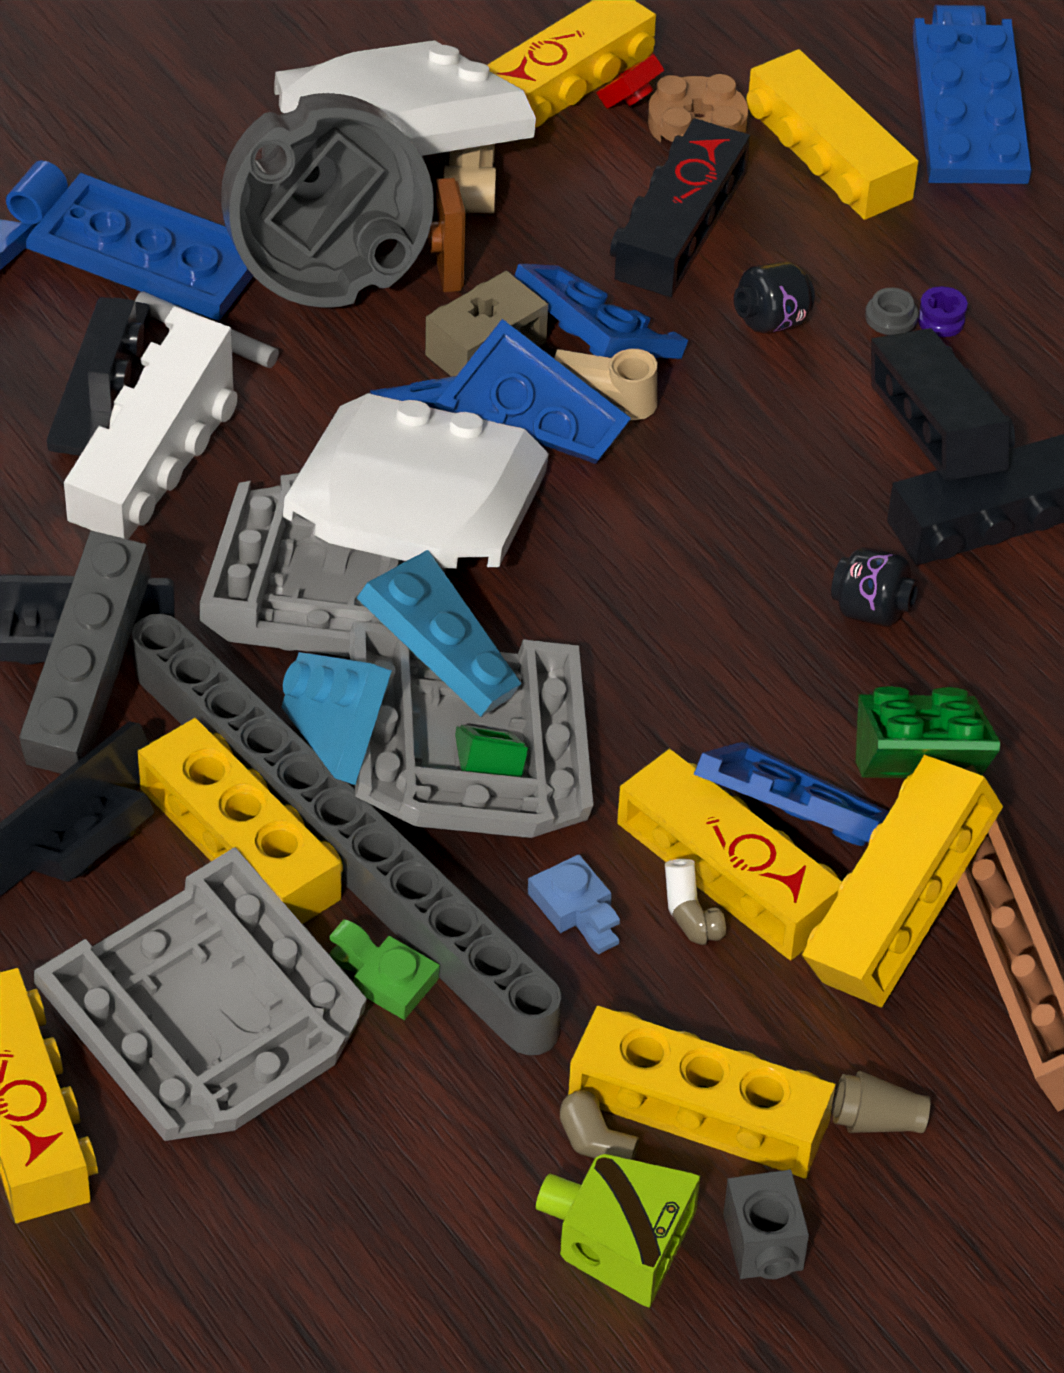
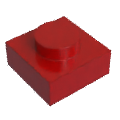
(632, 83)

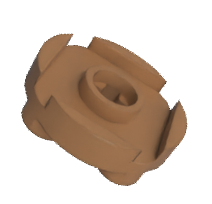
(681, 98)

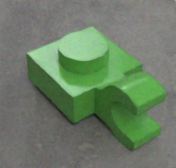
(386, 975)

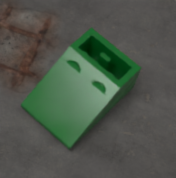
(902, 728)

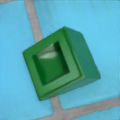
(490, 751)

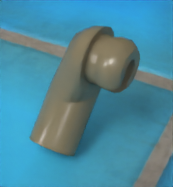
(588, 1130)

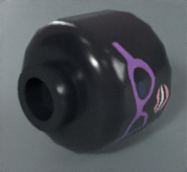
(774, 297)
(874, 586)

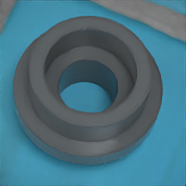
(891, 311)

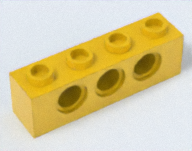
(228, 807)
(716, 1116)

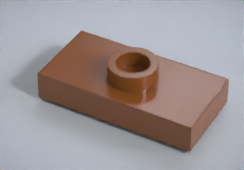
(448, 234)

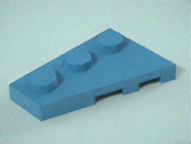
(440, 629)
(335, 708)

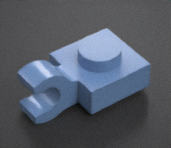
(576, 897)

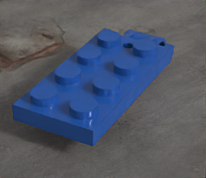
(970, 98)
(130, 239)

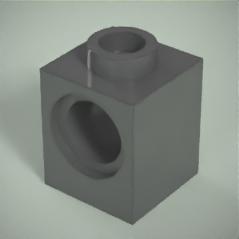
(772, 1203)

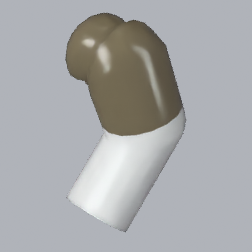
(685, 908)

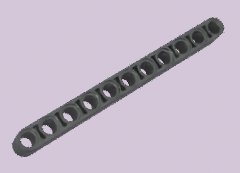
(376, 859)

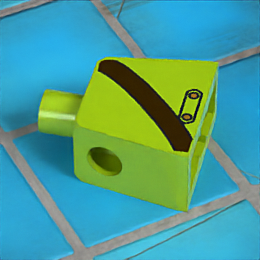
(623, 1221)

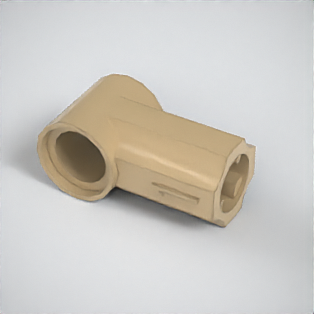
(475, 177)
(624, 380)

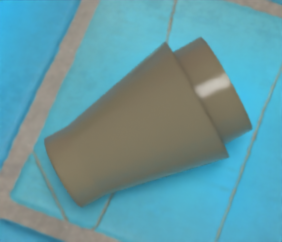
(878, 1106)

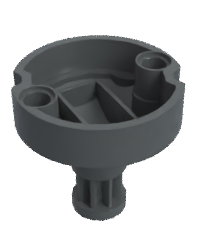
(323, 199)

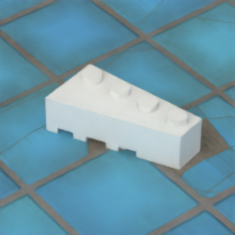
(154, 427)

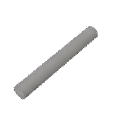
(241, 344)

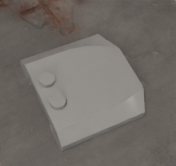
(282, 582)
(414, 756)
(203, 993)

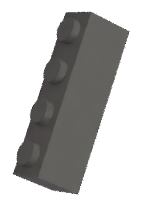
(85, 652)

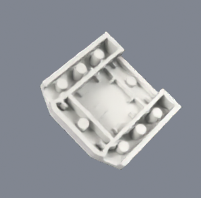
(426, 89)
(418, 480)

